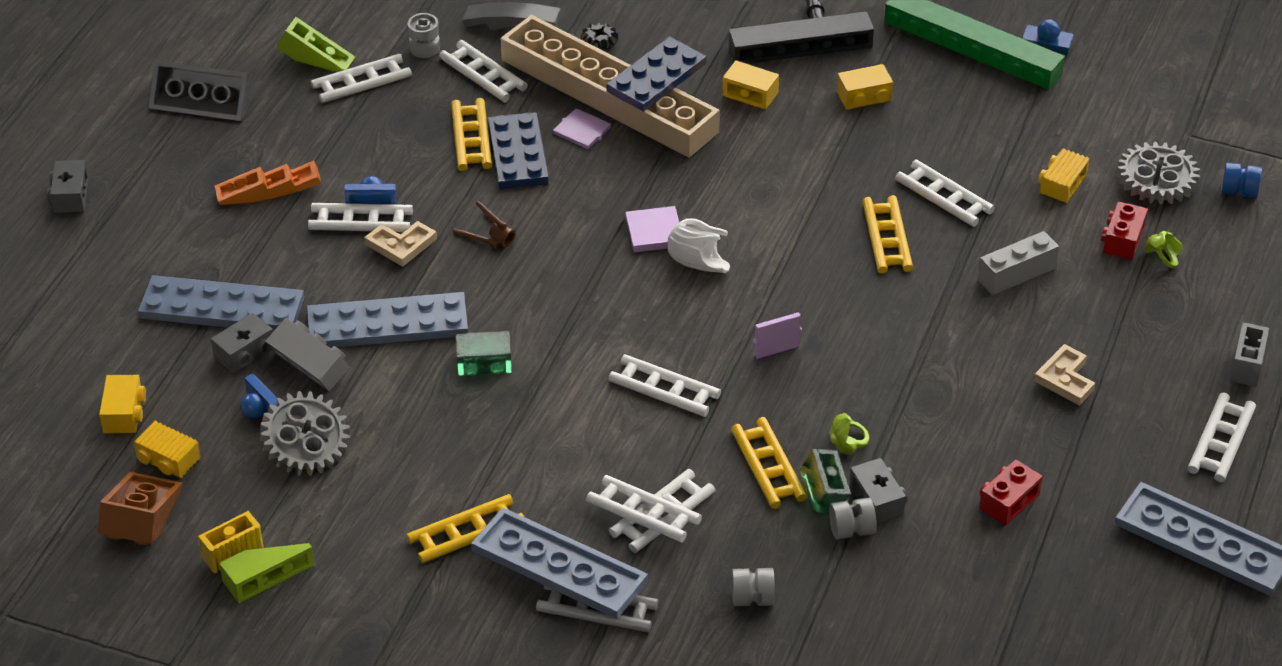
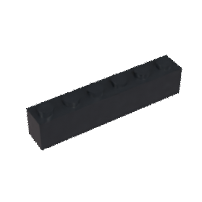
(801, 38)

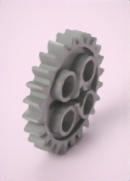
(1177, 175)
(295, 452)

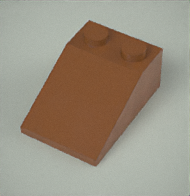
(138, 508)

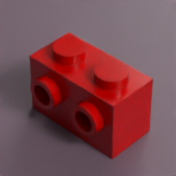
(1124, 230)
(1010, 492)

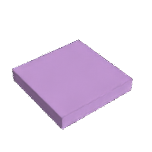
(651, 227)

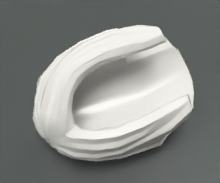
(695, 246)

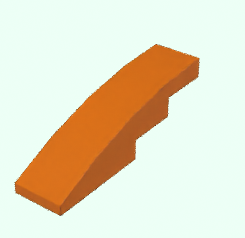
(260, 186)

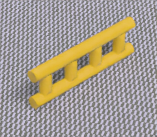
(462, 143)
(879, 243)
(763, 475)
(449, 526)

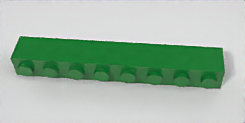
(976, 40)

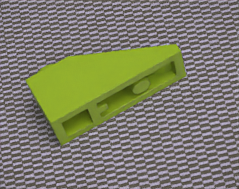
(313, 48)
(262, 568)

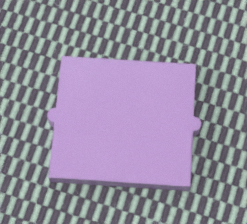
(582, 128)
(777, 335)

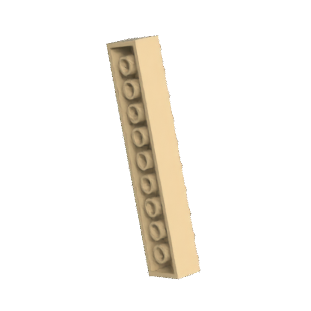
(585, 70)

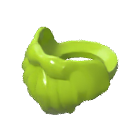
(1166, 241)
(839, 434)

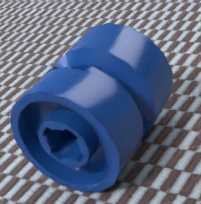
(1241, 180)

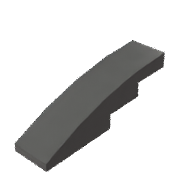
(508, 14)

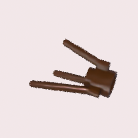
(500, 232)

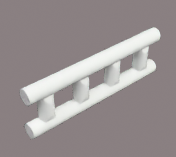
(482, 60)
(368, 69)
(948, 204)
(349, 210)
(672, 397)
(1228, 449)
(682, 481)
(650, 520)

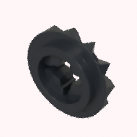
(605, 38)

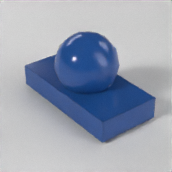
(1049, 36)
(370, 191)
(257, 398)

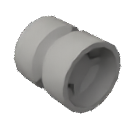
(423, 35)
(853, 518)
(753, 587)

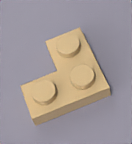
(401, 247)
(1061, 375)

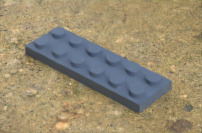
(217, 302)
(389, 319)
(1203, 538)
(560, 563)

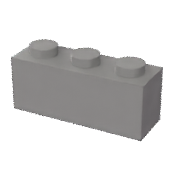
(1018, 263)
(308, 353)

